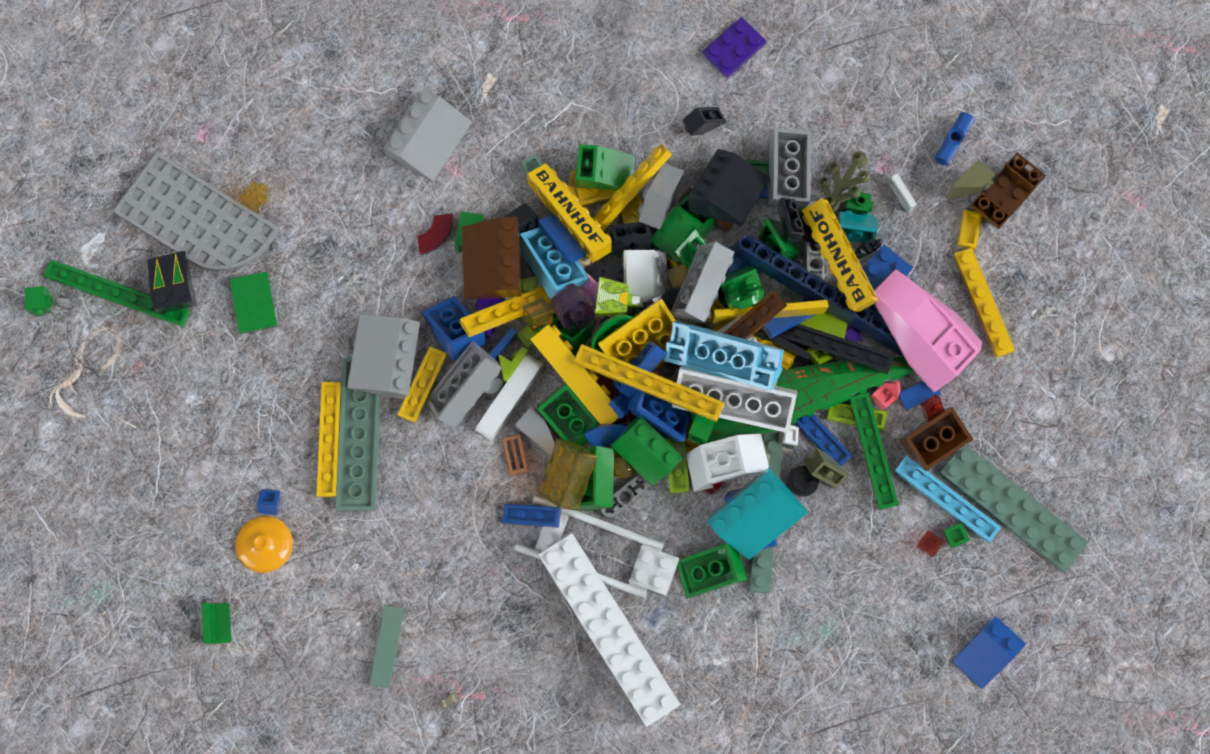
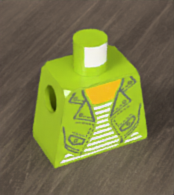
(614, 298)

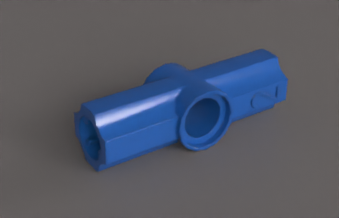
(958, 130)

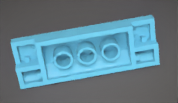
(724, 355)

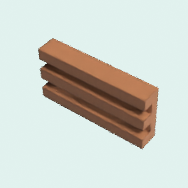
(518, 471)

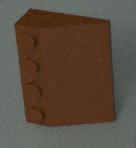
(491, 259)

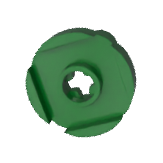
(745, 297)

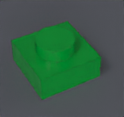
(956, 535)

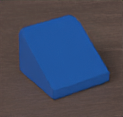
(268, 502)

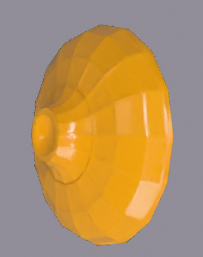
(263, 544)

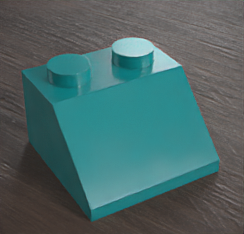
(858, 227)

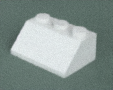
(643, 274)

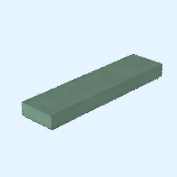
(387, 646)

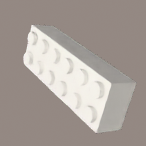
(743, 401)

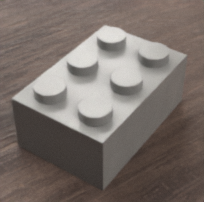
(660, 195)

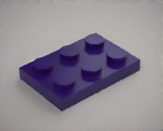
(734, 47)

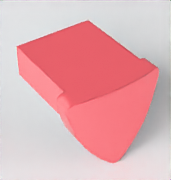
(886, 394)

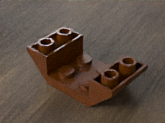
(1008, 191)

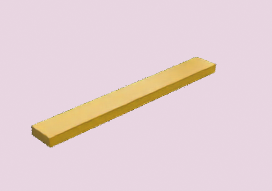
(649, 383)

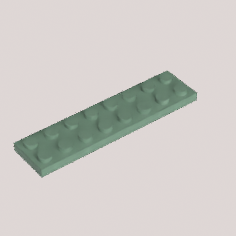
(357, 448)
(1014, 508)

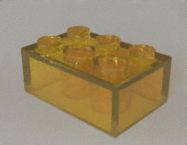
(567, 475)

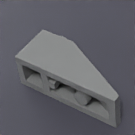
(536, 430)

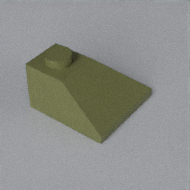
(972, 181)

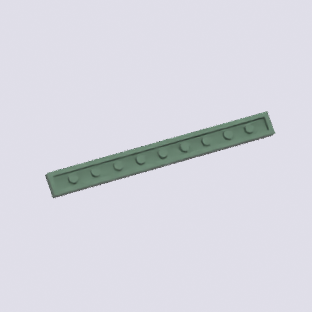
(762, 561)

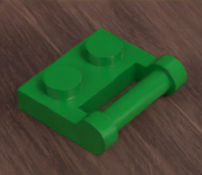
(686, 250)

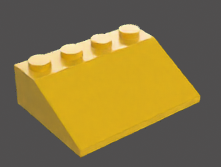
(631, 338)

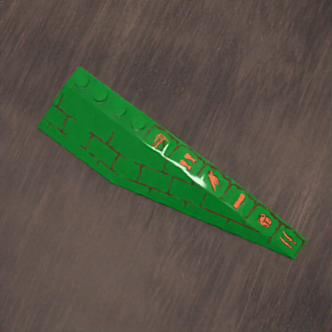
(817, 388)

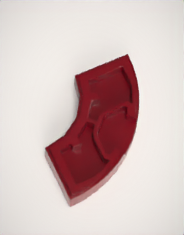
(436, 234)

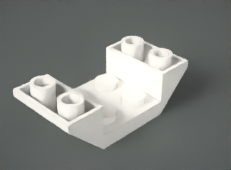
(726, 460)

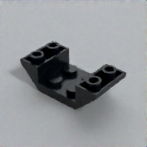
(793, 224)

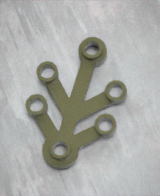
(858, 161)

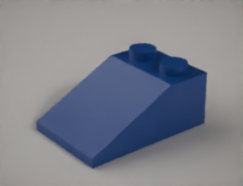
(446, 326)
(988, 652)

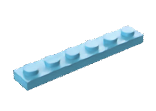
(947, 499)

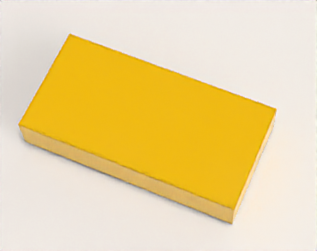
(969, 229)

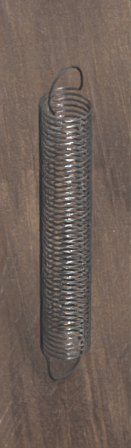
(662, 273)

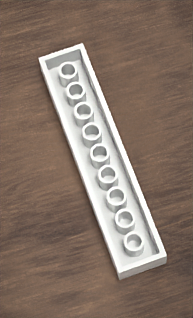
(609, 630)

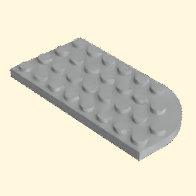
(195, 217)

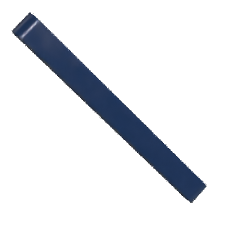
(816, 292)

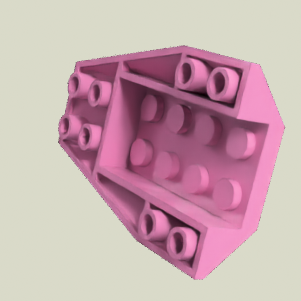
(926, 330)

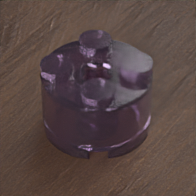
(573, 306)

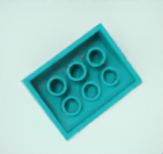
(757, 514)

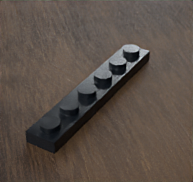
(839, 348)

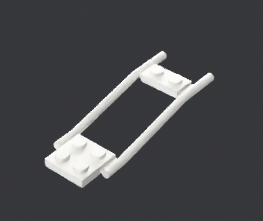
(651, 571)

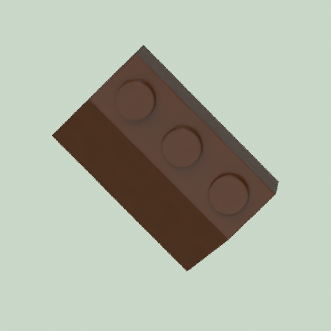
(936, 438)

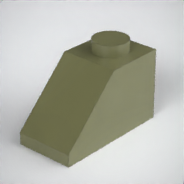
(825, 467)

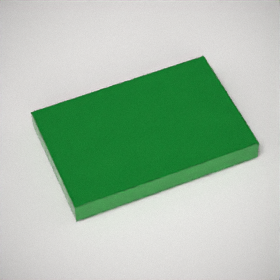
(253, 302)

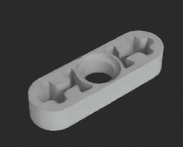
(639, 492)

